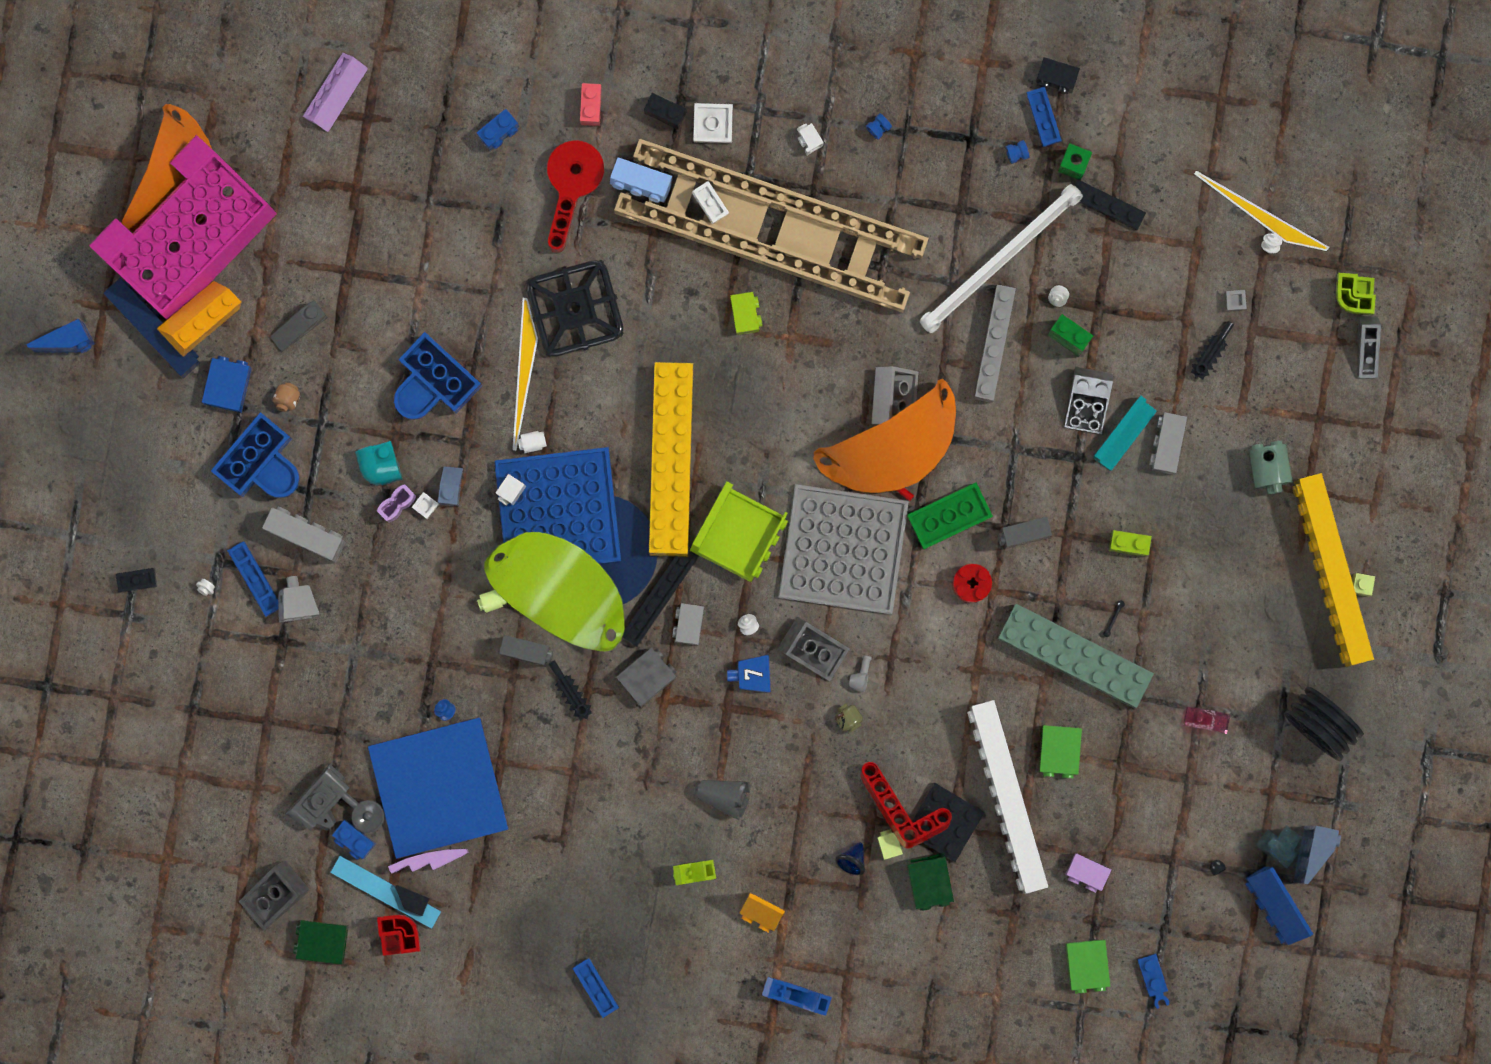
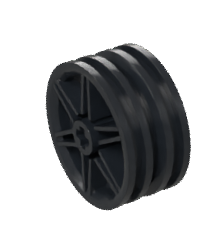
(1324, 723)

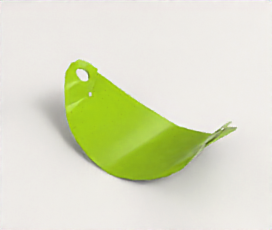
(558, 589)

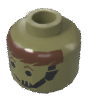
(848, 718)

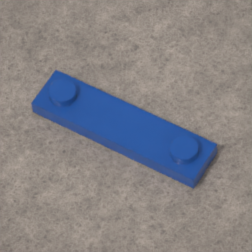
(254, 578)

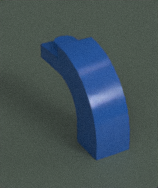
(796, 996)

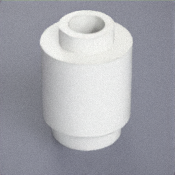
(532, 441)

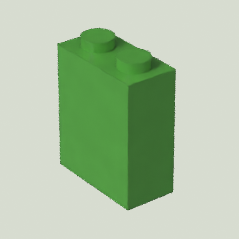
(1060, 751)
(1087, 966)

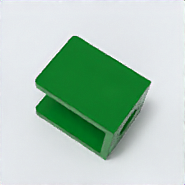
(1070, 169)

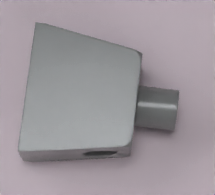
(296, 602)

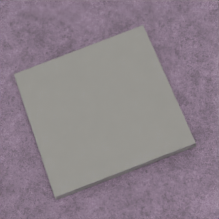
(843, 549)

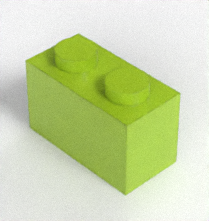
(745, 313)
(1130, 543)

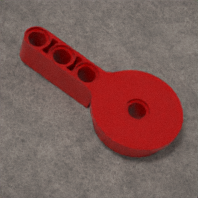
(571, 185)

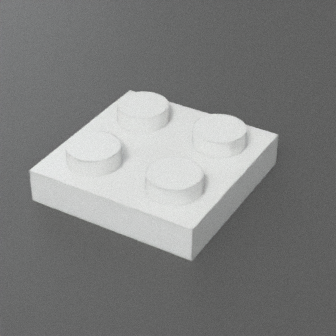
(713, 123)

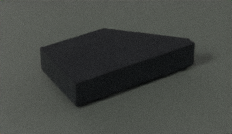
(412, 901)

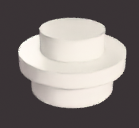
(205, 587)

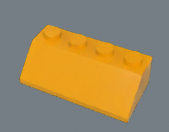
(200, 317)

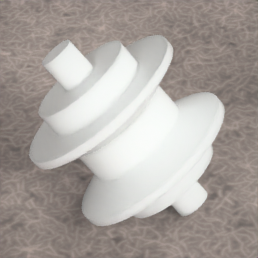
(1271, 243)
(1058, 296)
(748, 624)

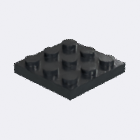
(962, 825)

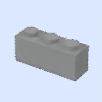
(1168, 443)

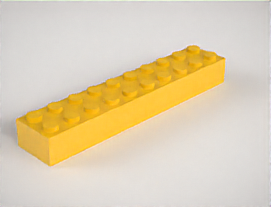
(671, 459)
(1333, 570)

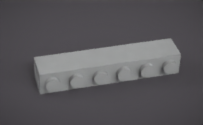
(994, 343)

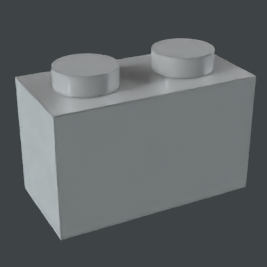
(689, 624)

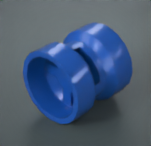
(878, 126)
(1015, 152)

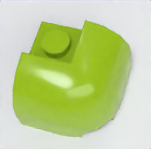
(1355, 293)

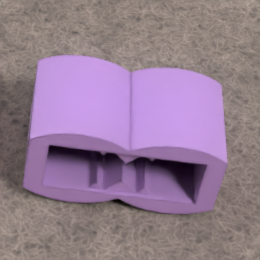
(392, 507)

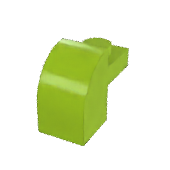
(694, 872)

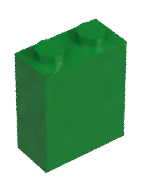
(1070, 335)

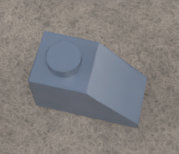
(450, 486)

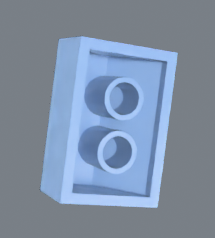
(640, 180)

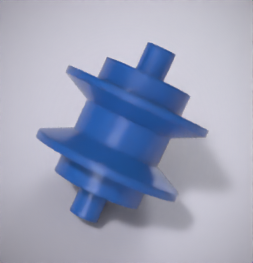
(444, 710)

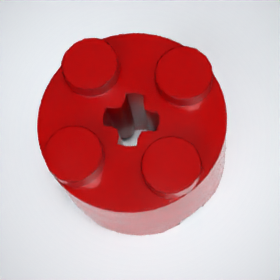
(981, 577)

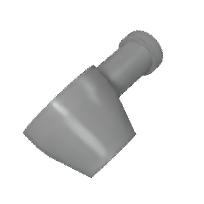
(859, 680)

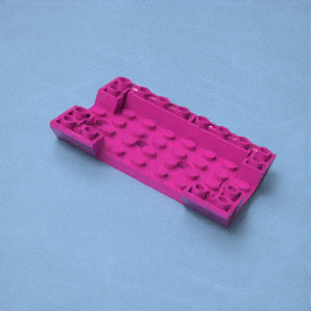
(202, 247)

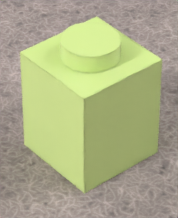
(1363, 584)
(889, 844)

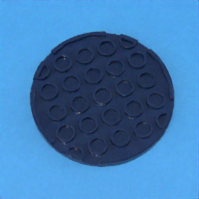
(637, 565)

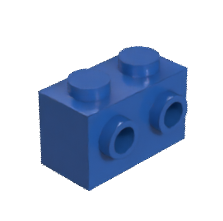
(497, 130)
(355, 840)

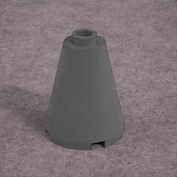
(724, 795)

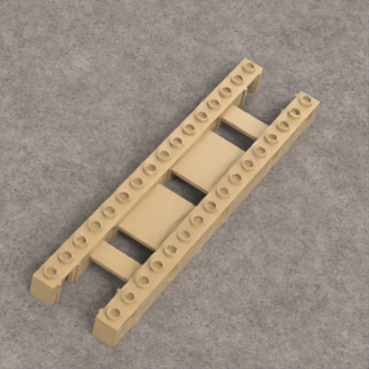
(805, 235)

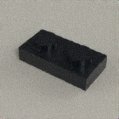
(136, 580)

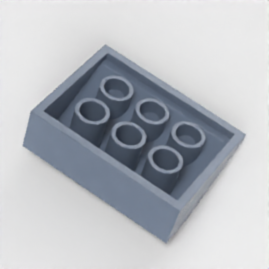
(1315, 849)

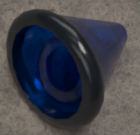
(852, 860)

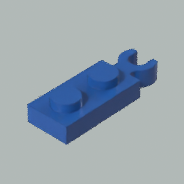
(1153, 978)

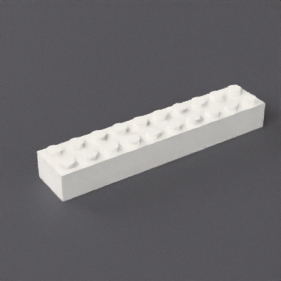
(1008, 797)

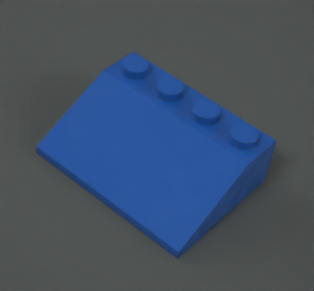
(1278, 906)

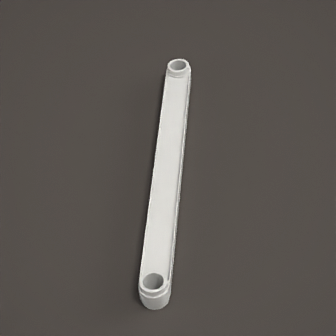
(932, 320)

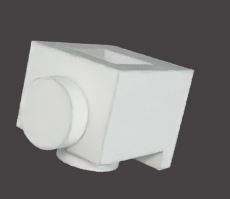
(810, 138)

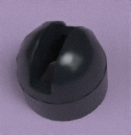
(1217, 867)

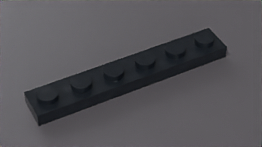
(659, 597)

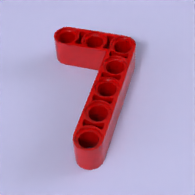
(898, 811)

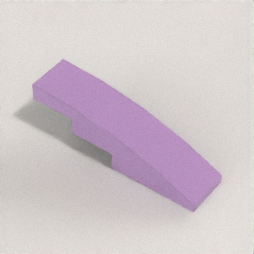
(435, 859)

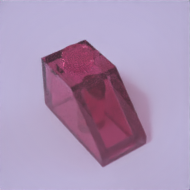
(1206, 720)

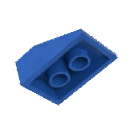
(66, 339)

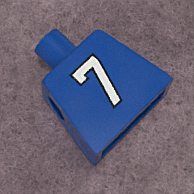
(752, 674)

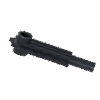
(1212, 351)
(570, 692)

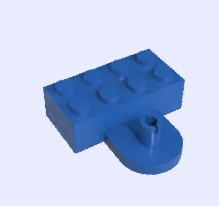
(433, 379)
(258, 460)

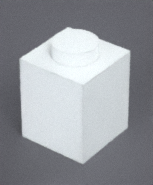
(510, 490)

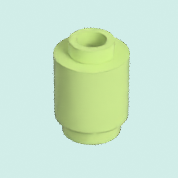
(490, 601)

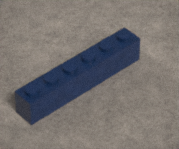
(147, 322)

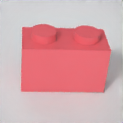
(590, 104)

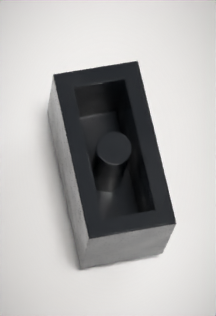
(1057, 75)
(665, 111)

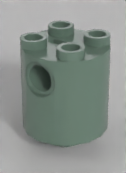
(1273, 473)

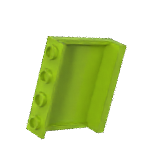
(739, 533)

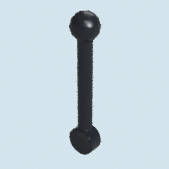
(1120, 604)

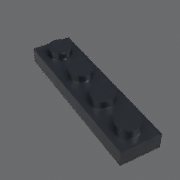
(1110, 205)

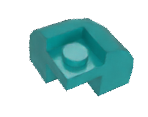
(379, 464)

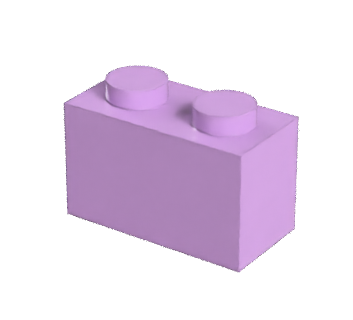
(1087, 872)

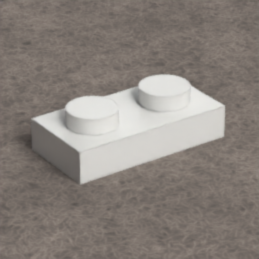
(710, 202)

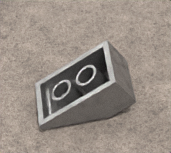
(813, 648)
(274, 895)

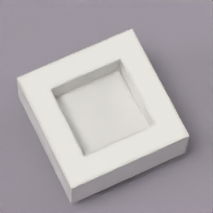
(425, 505)

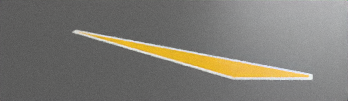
(1281, 228)
(527, 351)

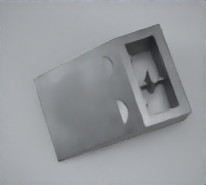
(1088, 400)

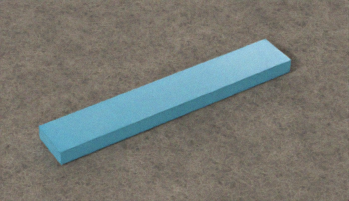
(379, 889)

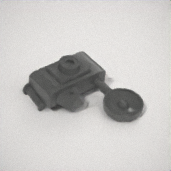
(323, 794)

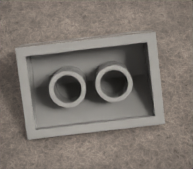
(893, 392)

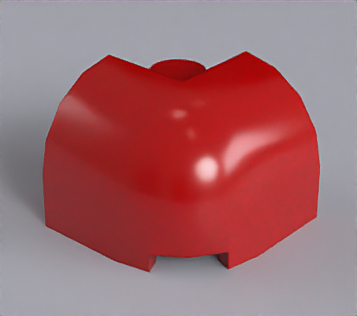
(398, 934)

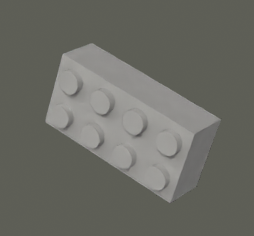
(301, 533)

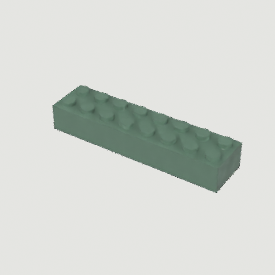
(1075, 656)

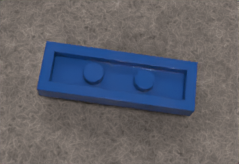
(1043, 117)
(595, 988)

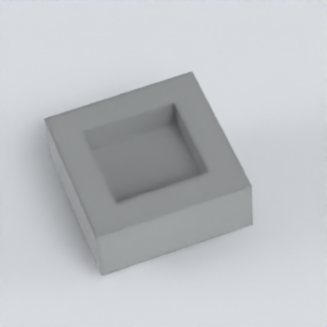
(1235, 300)

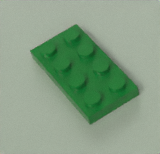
(949, 516)

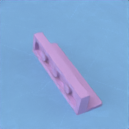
(335, 92)

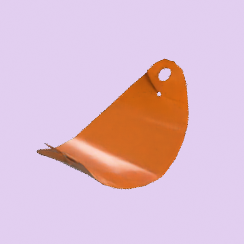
(161, 176)
(897, 449)

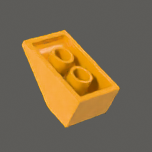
(762, 912)

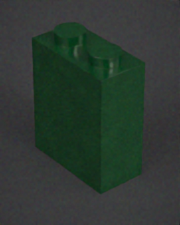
(930, 881)
(321, 942)

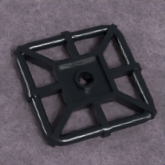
(585, 315)

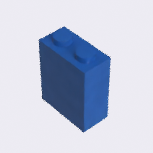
(227, 384)

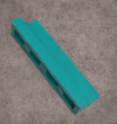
(1125, 433)

